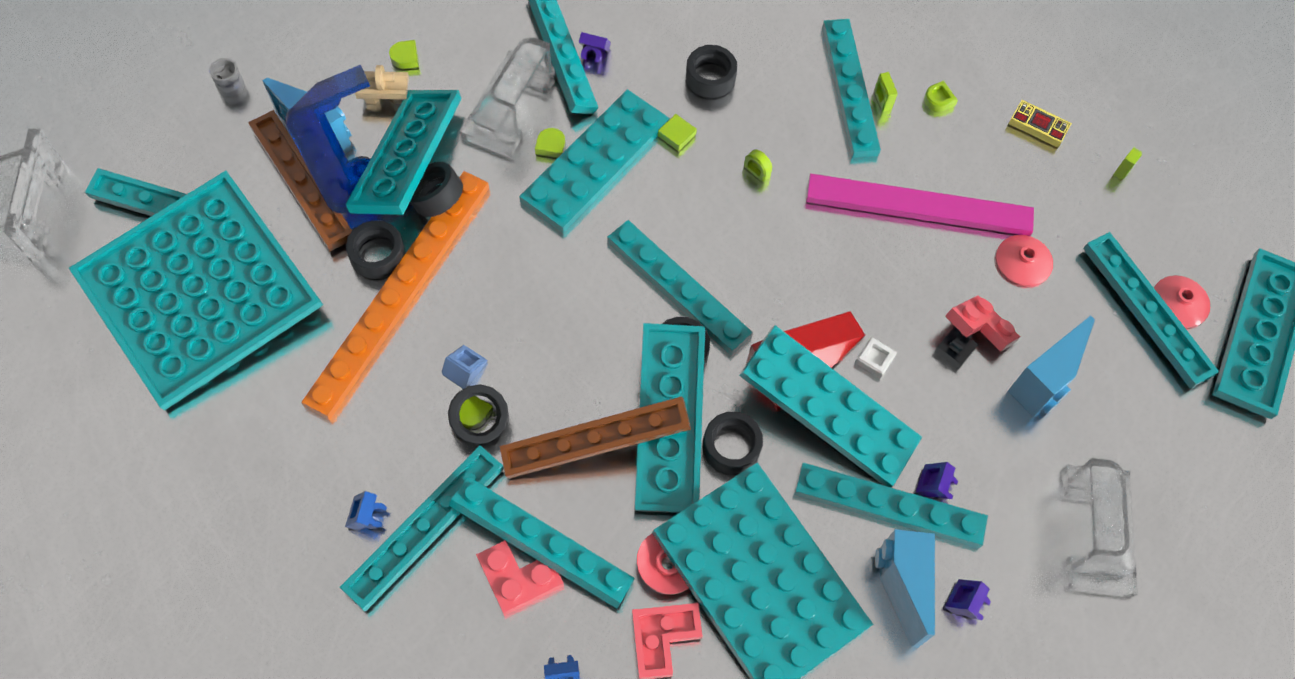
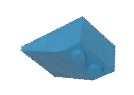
(286, 96)
(1048, 377)
(909, 580)

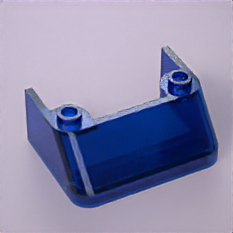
(317, 141)

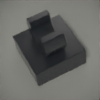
(956, 348)

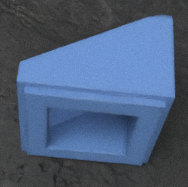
(463, 366)

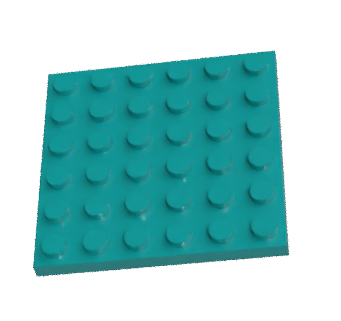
(195, 289)

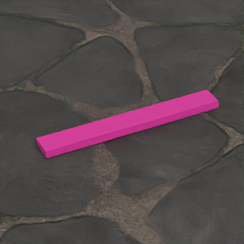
(920, 204)

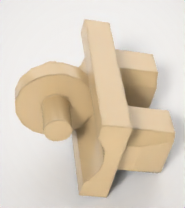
(384, 86)

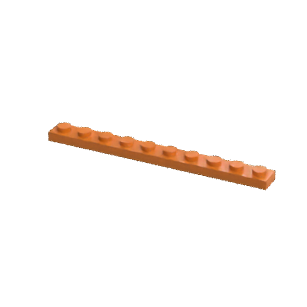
(392, 301)

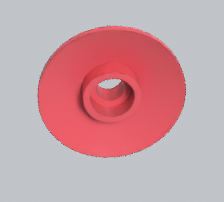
(1019, 268)
(1191, 310)
(653, 573)

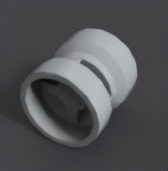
(226, 77)

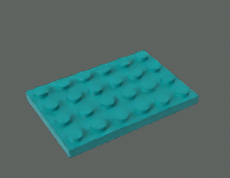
(762, 578)

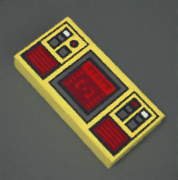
(1040, 123)

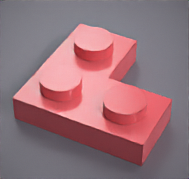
(979, 315)
(513, 585)
(655, 630)

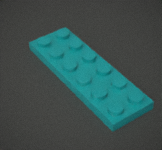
(404, 152)
(594, 161)
(1261, 338)
(831, 406)
(671, 464)

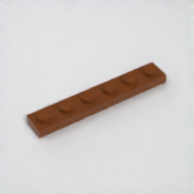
(294, 171)
(595, 437)

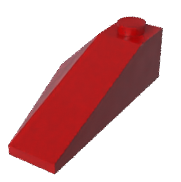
(827, 338)

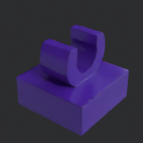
(593, 43)
(936, 480)
(968, 598)

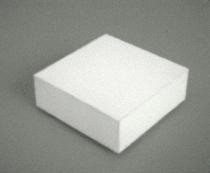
(875, 357)

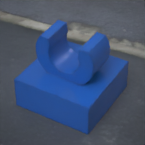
(361, 512)
(562, 670)

